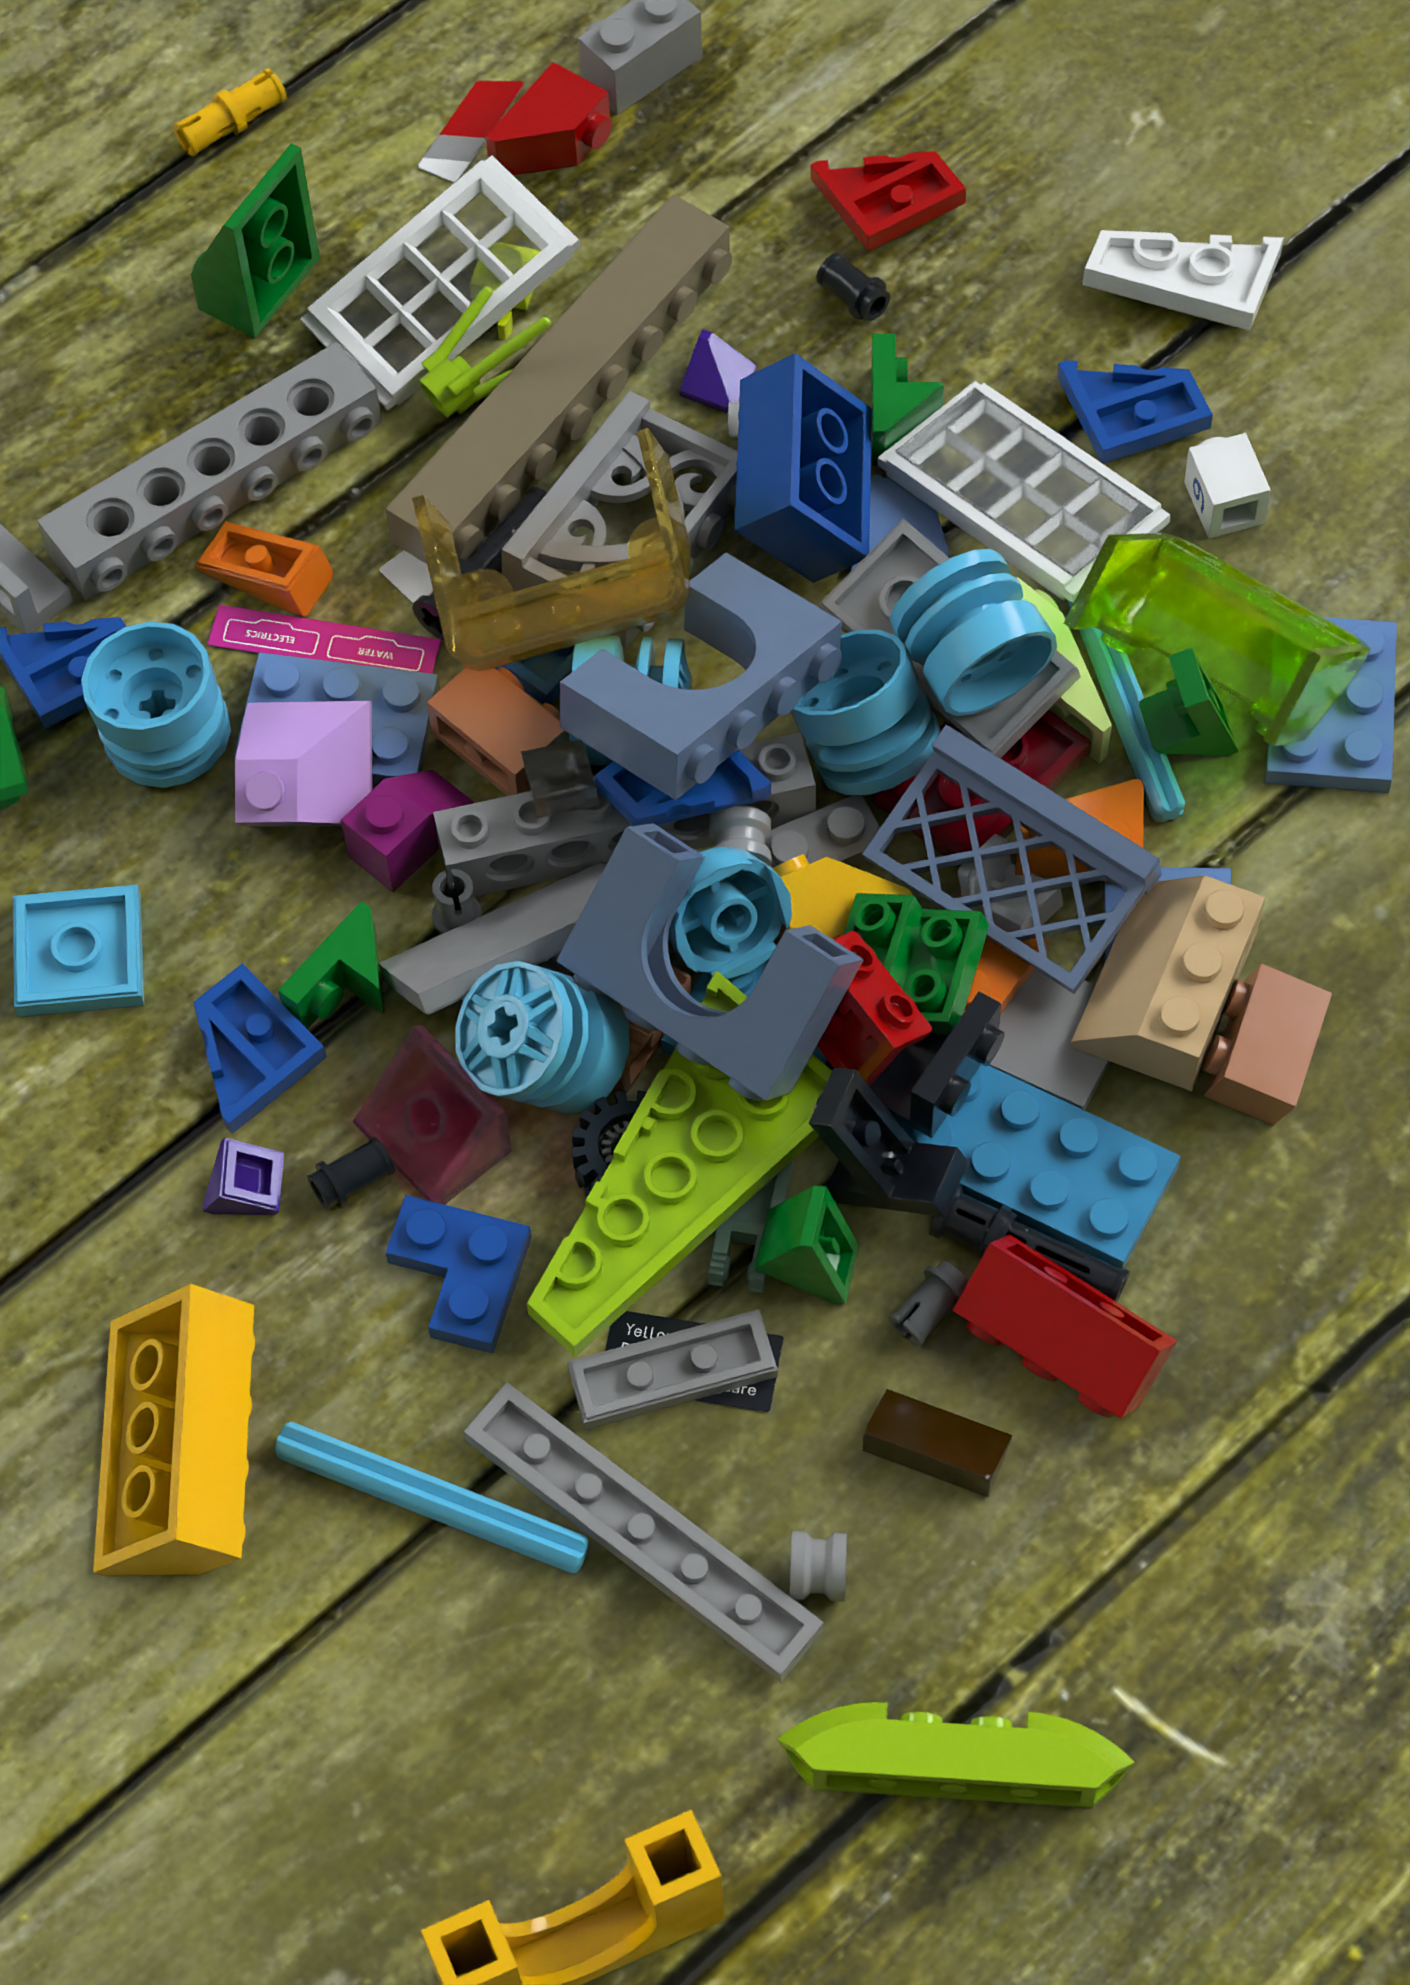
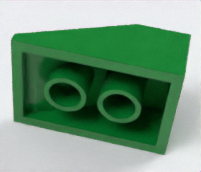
(260, 250)

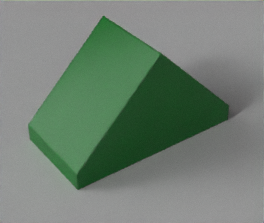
(809, 1245)

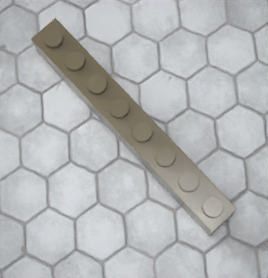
(566, 377)

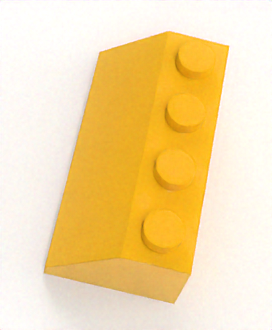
(175, 1436)

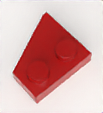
(889, 194)

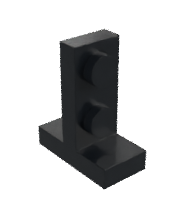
(877, 1157)

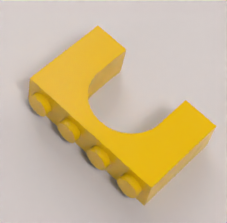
(656, 1900)

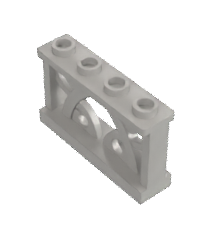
(614, 449)

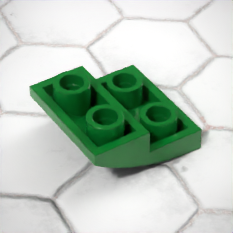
(924, 950)

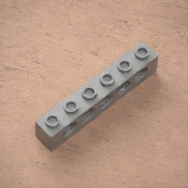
(181, 471)
(510, 848)

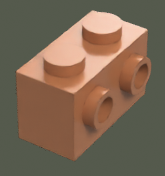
(489, 723)
(1265, 1043)

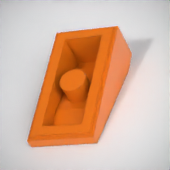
(268, 567)

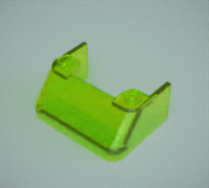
(1248, 637)

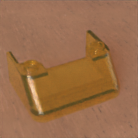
(494, 626)

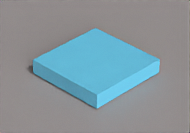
(78, 950)

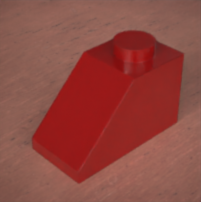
(551, 124)

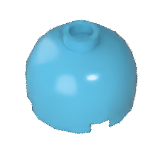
(730, 914)

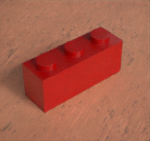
(1063, 1327)

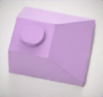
(302, 763)

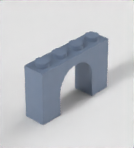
(684, 734)
(624, 954)

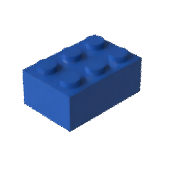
(803, 468)

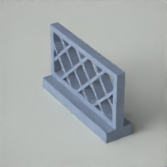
(1042, 813)

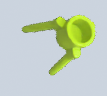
(454, 383)

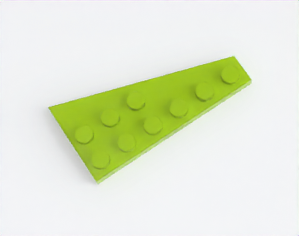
(672, 1181)

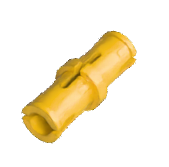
(230, 111)

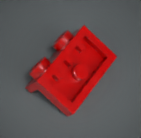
(872, 1018)

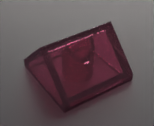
(434, 1119)

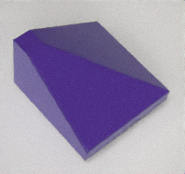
(715, 373)
(245, 1180)

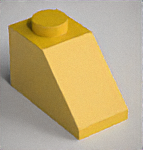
(826, 891)

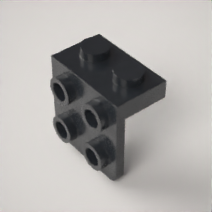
(936, 1073)

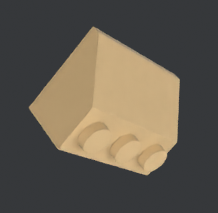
(1170, 978)

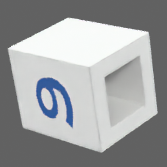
(1227, 485)

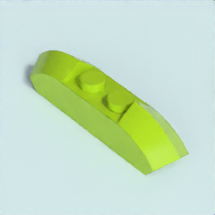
(984, 1761)

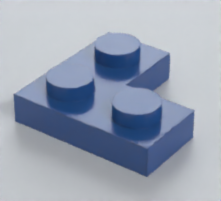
(474, 1255)

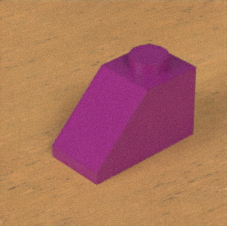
(395, 825)

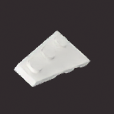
(1199, 279)

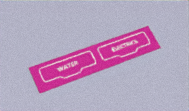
(321, 640)

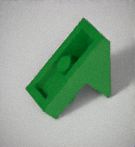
(896, 403)
(1189, 714)
(341, 962)

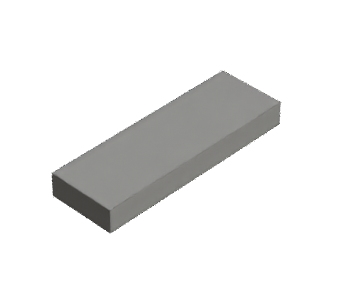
(672, 1369)

